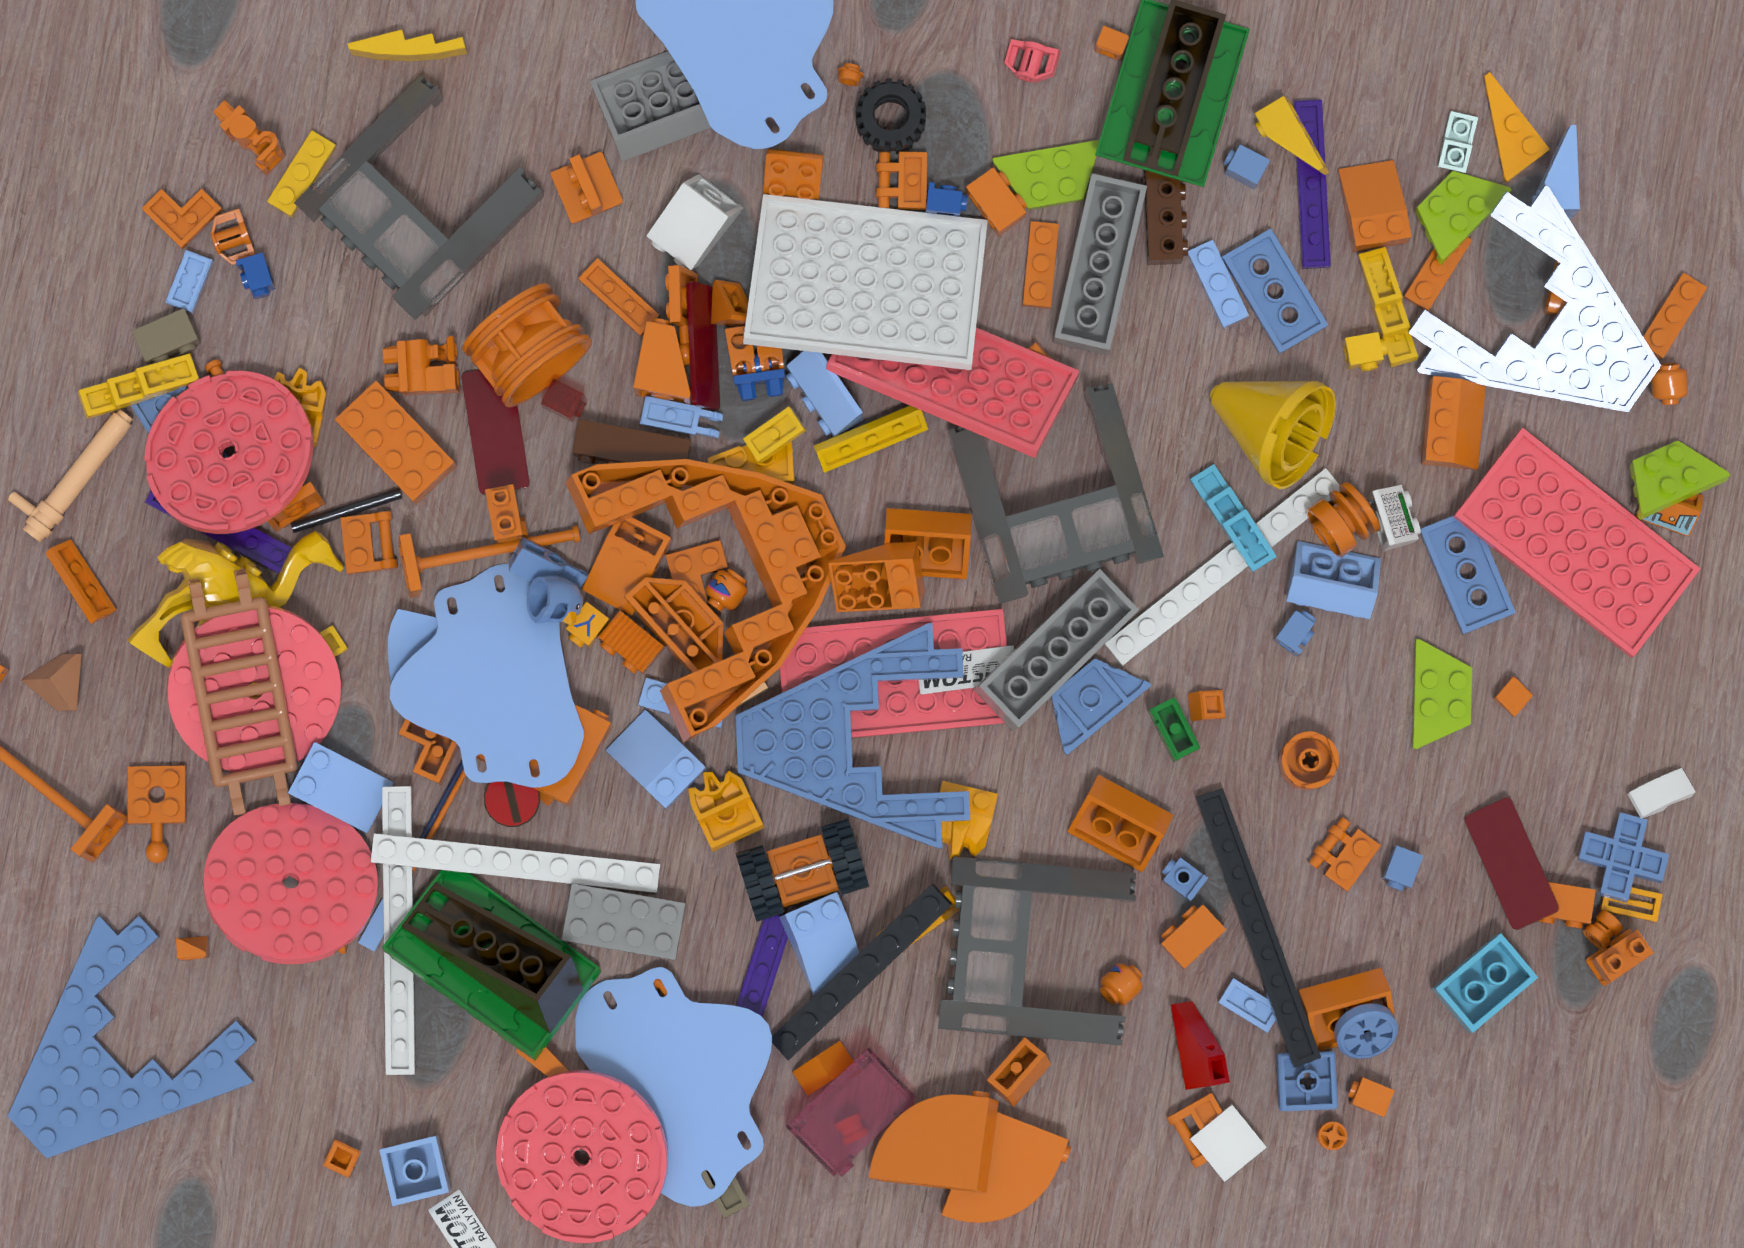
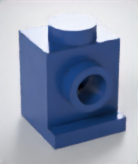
(945, 200)
(256, 275)

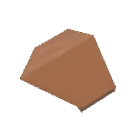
(57, 681)

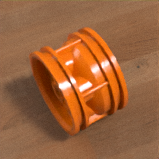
(526, 345)

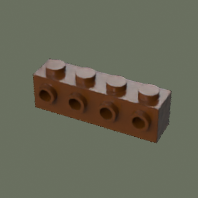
(1164, 220)
(623, 445)

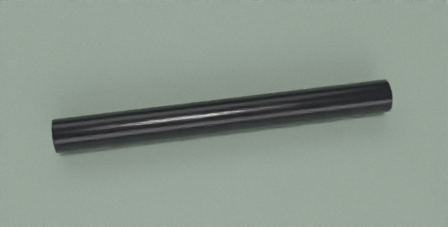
(346, 510)

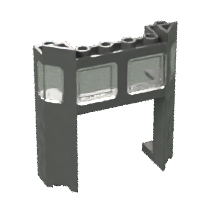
(391, 230)
(1068, 532)
(994, 949)

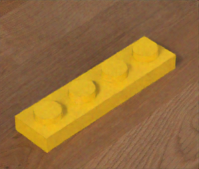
(870, 438)

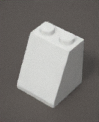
(694, 222)

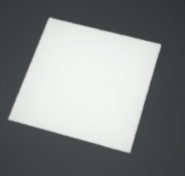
(1228, 1143)

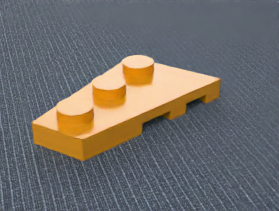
(777, 466)

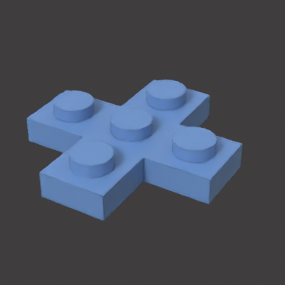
(1623, 857)

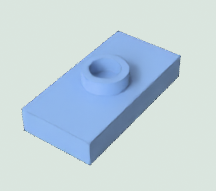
(189, 281)

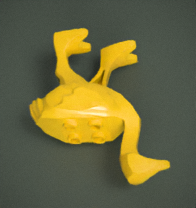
(216, 569)

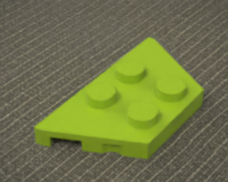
(1050, 174)
(1457, 210)
(1672, 477)
(1439, 694)

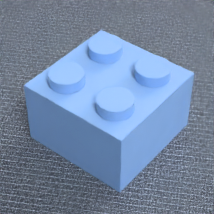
(415, 1170)

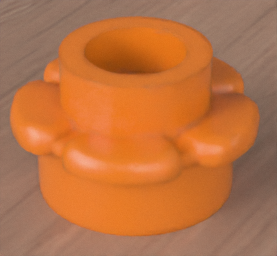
(850, 74)

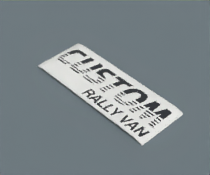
(976, 667)
(460, 1223)

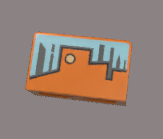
(1679, 517)

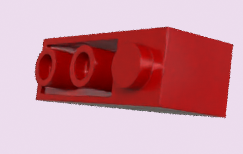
(1199, 1052)

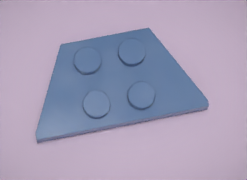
(1092, 700)

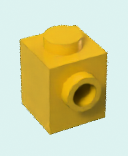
(1364, 351)

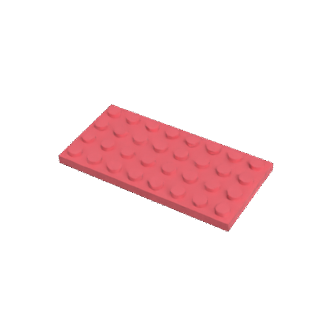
(1004, 397)
(1576, 542)
(900, 702)

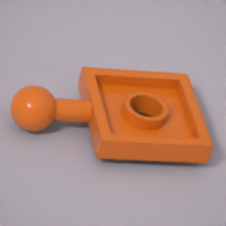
(677, 306)
(168, 811)

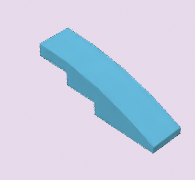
(1233, 518)

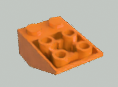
(625, 559)
(878, 578)

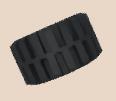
(896, 93)

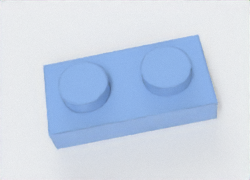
(1248, 1005)

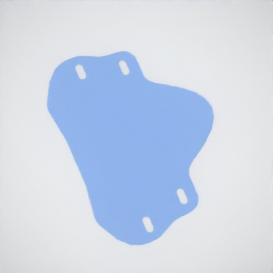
(745, 60)
(494, 684)
(691, 1067)

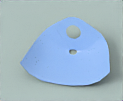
(406, 636)

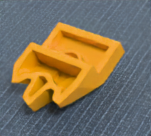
(310, 397)
(724, 810)
(971, 833)

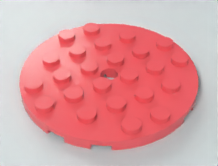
(242, 490)
(307, 676)
(283, 923)
(616, 1131)

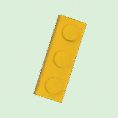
(301, 173)

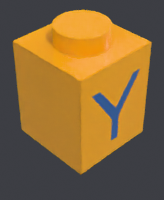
(588, 626)

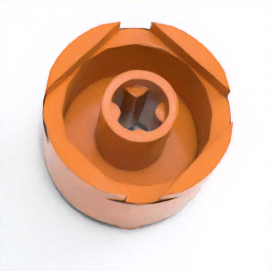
(1315, 746)

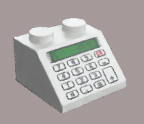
(1395, 520)

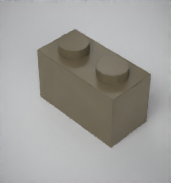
(167, 337)

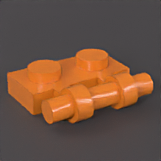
(911, 180)
(1352, 858)

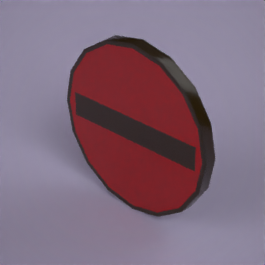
(511, 803)

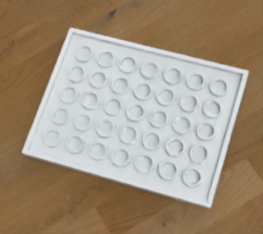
(866, 282)

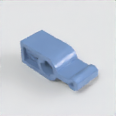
(533, 560)

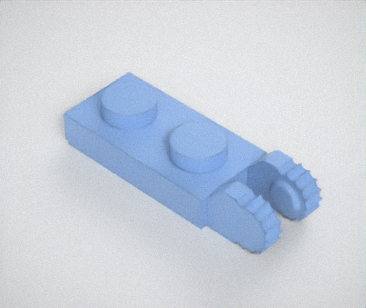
(677, 417)

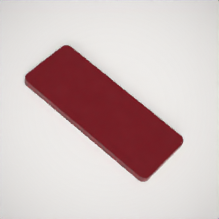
(702, 347)
(494, 436)
(1512, 863)

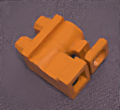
(240, 127)
(414, 368)
(504, 514)
(1623, 954)

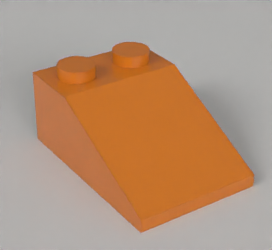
(1374, 206)

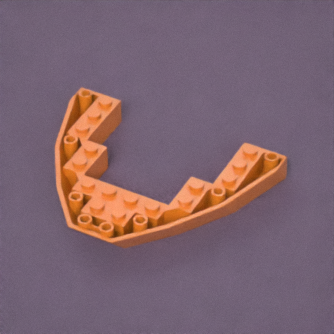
(787, 540)

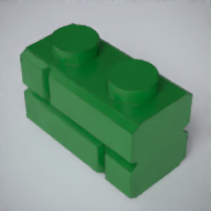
(1174, 729)

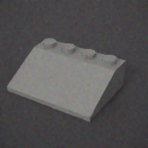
(648, 105)

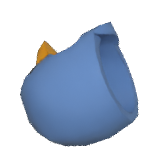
(554, 600)

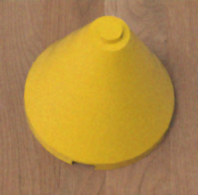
(1276, 424)

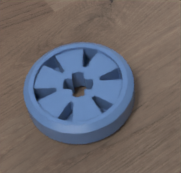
(1372, 1017)

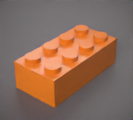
(395, 442)

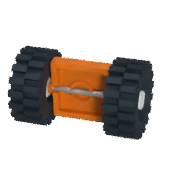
(802, 870)

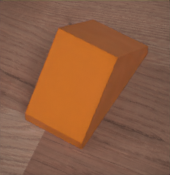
(728, 304)
(823, 1068)

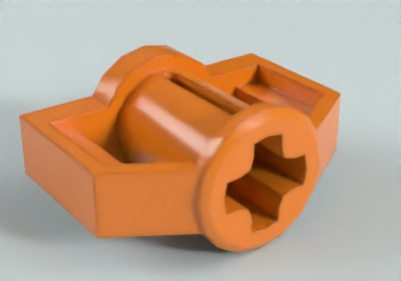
(239, 229)

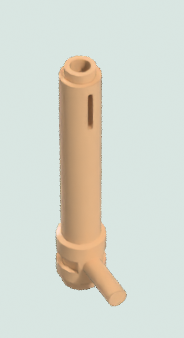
(51, 511)

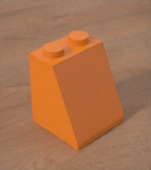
(661, 365)

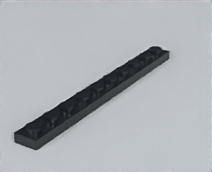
(1258, 928)

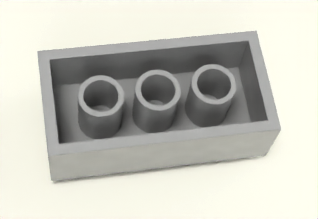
(624, 922)

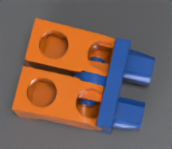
(753, 369)

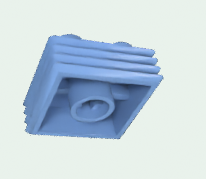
(1319, 1096)

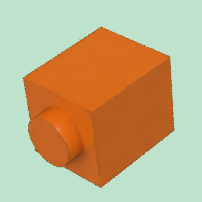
(1370, 1096)

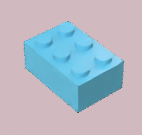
(1484, 983)

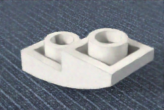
(1661, 793)

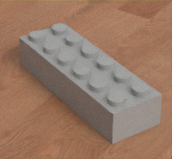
(1100, 264)
(1056, 649)

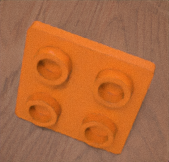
(793, 174)
(586, 187)

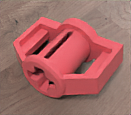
(1032, 60)

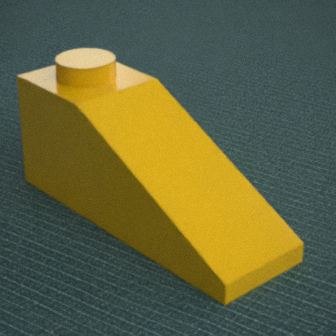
(1285, 128)

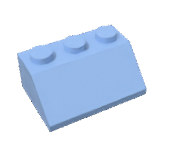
(823, 393)
(1333, 582)

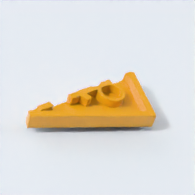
(1516, 138)

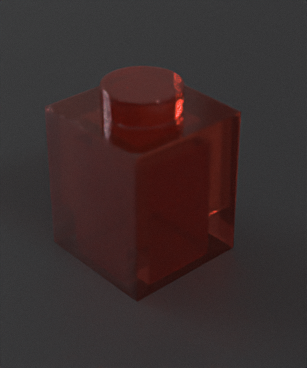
(564, 401)

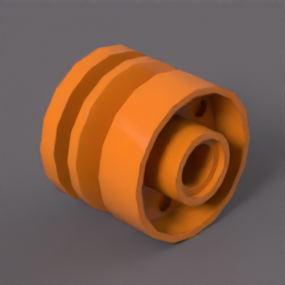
(1348, 515)

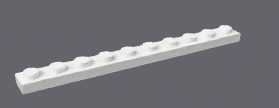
(1216, 572)
(515, 863)
(397, 904)

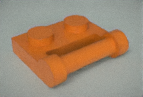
(359, 543)
(1202, 1112)

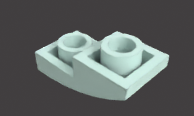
(1457, 141)

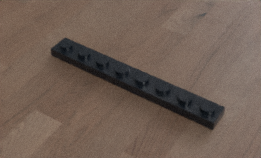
(861, 971)

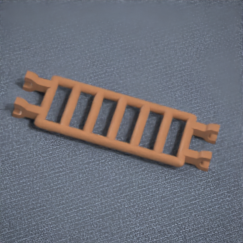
(203, 698)

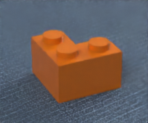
(436, 754)

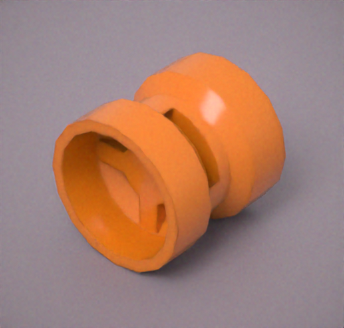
(1602, 929)

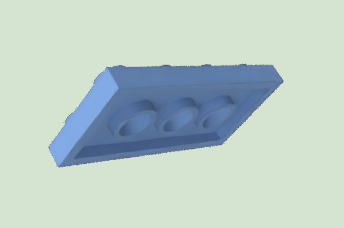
(1269, 310)
(1456, 588)

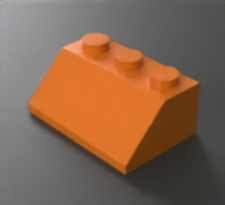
(1453, 423)
(940, 536)
(1120, 823)
(1330, 1000)

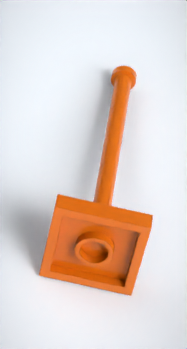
(307, 498)
(414, 564)
(98, 831)

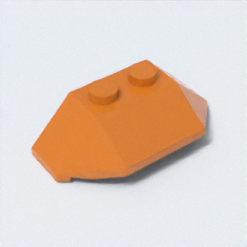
(679, 621)

